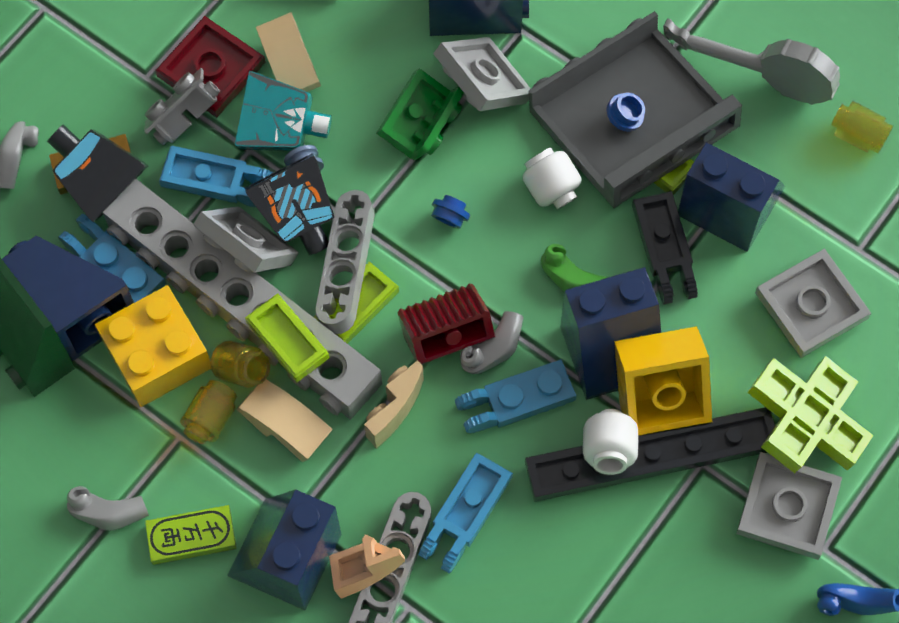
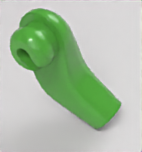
(563, 270)

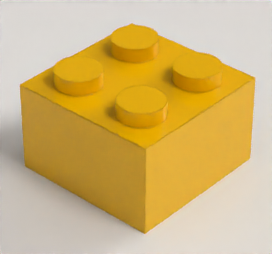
(154, 345)
(664, 380)

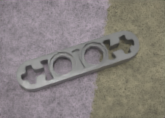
(350, 261)
(401, 575)

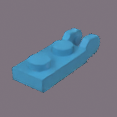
(209, 175)
(115, 258)
(518, 397)
(467, 508)

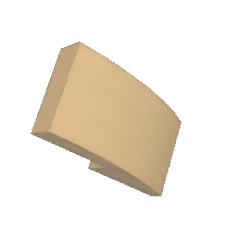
(288, 53)
(401, 393)
(285, 418)

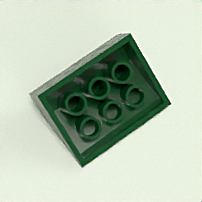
(28, 338)

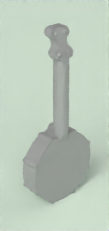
(786, 65)

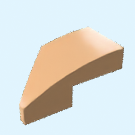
(363, 566)

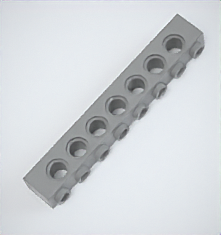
(141, 208)

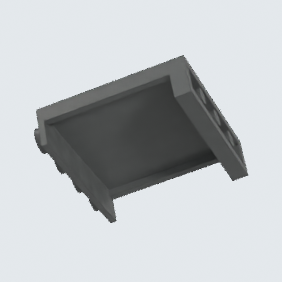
(678, 116)

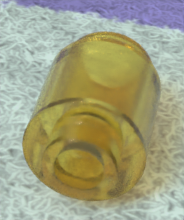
(861, 127)
(240, 364)
(208, 412)

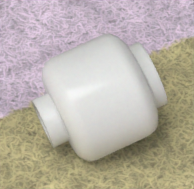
(551, 178)
(610, 441)

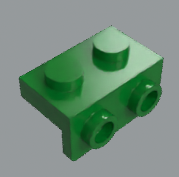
(420, 115)

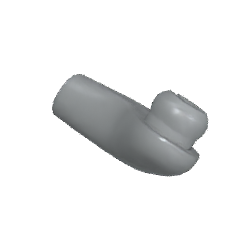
(11, 151)
(496, 350)
(102, 512)

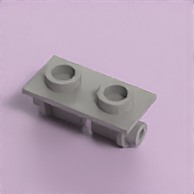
(168, 116)

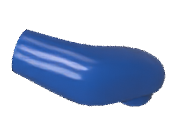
(857, 599)

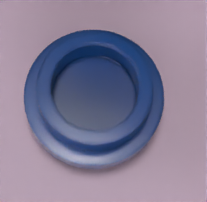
(626, 111)
(450, 211)

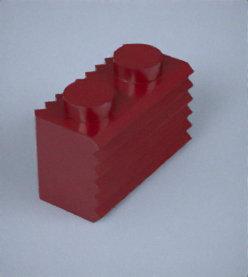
(446, 324)

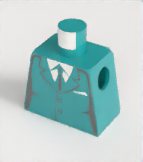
(277, 116)

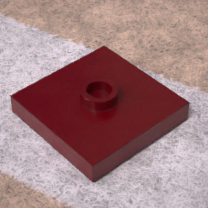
(219, 54)

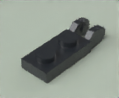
(665, 243)

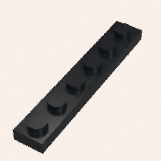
(658, 454)

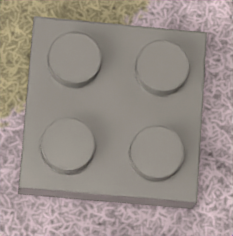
(482, 73)
(245, 239)
(812, 303)
(789, 507)

